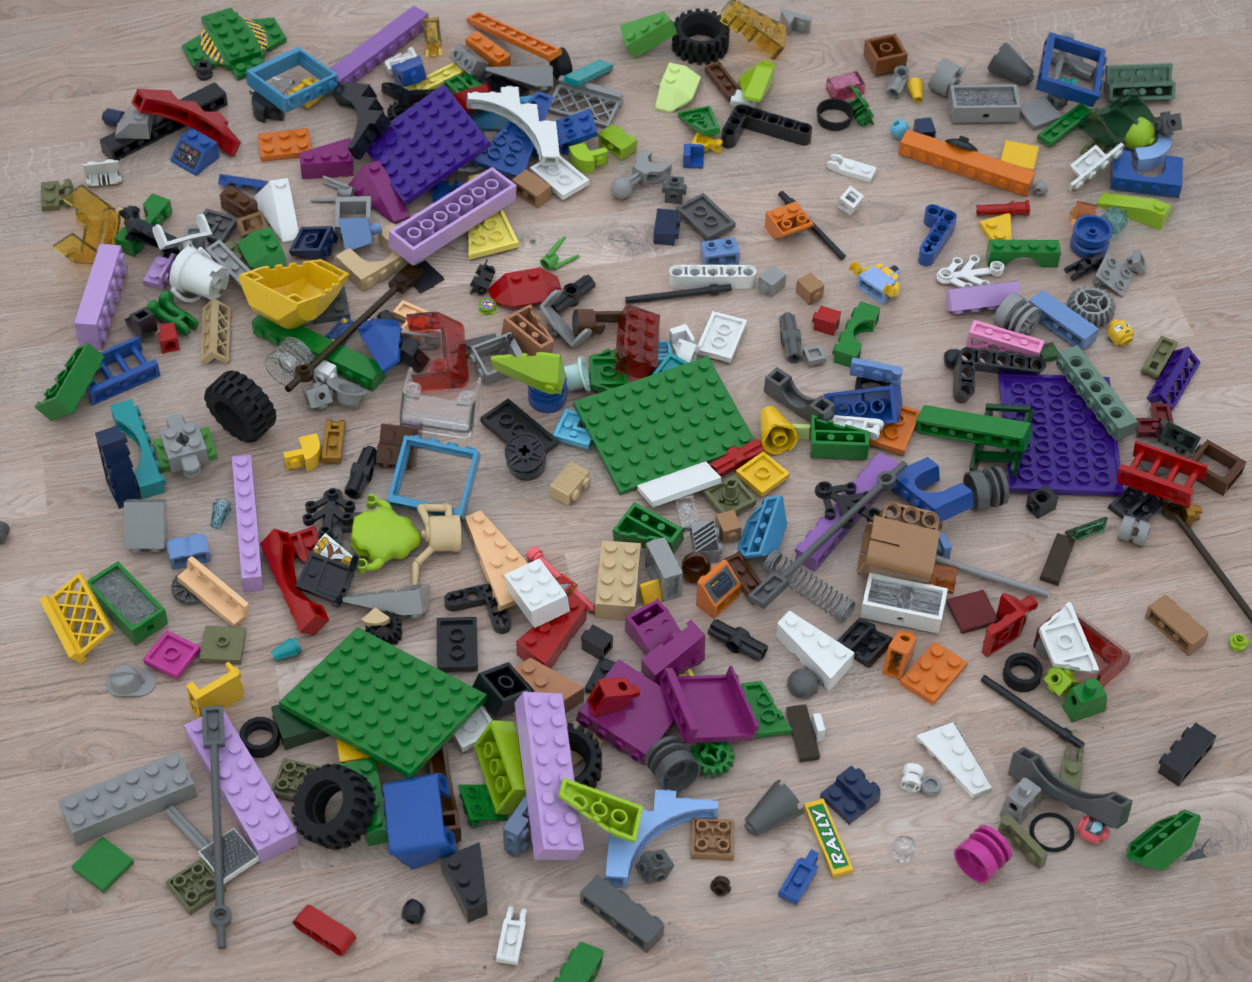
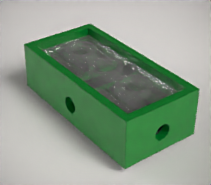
(127, 603)

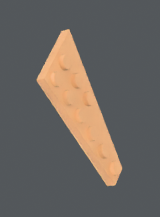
(495, 555)

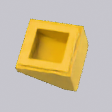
(650, 591)

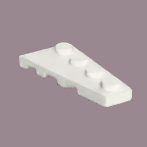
(954, 755)

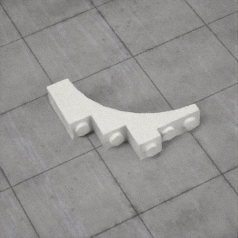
(525, 116)

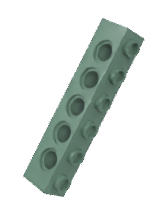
(1096, 393)

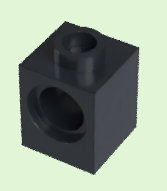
(1041, 501)

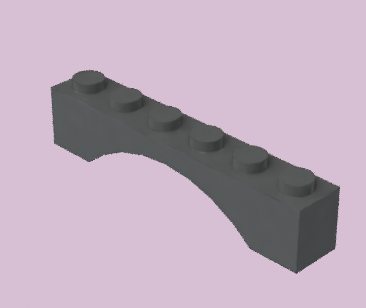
(1108, 808)

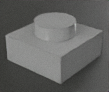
(814, 355)

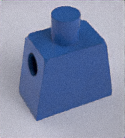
(409, 71)

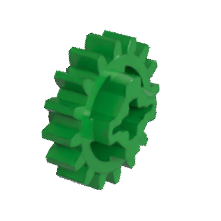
(712, 756)

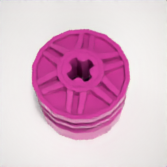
(983, 853)

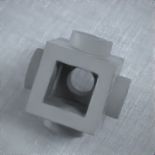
(312, 399)

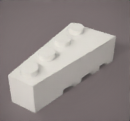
(815, 649)

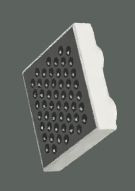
(236, 855)

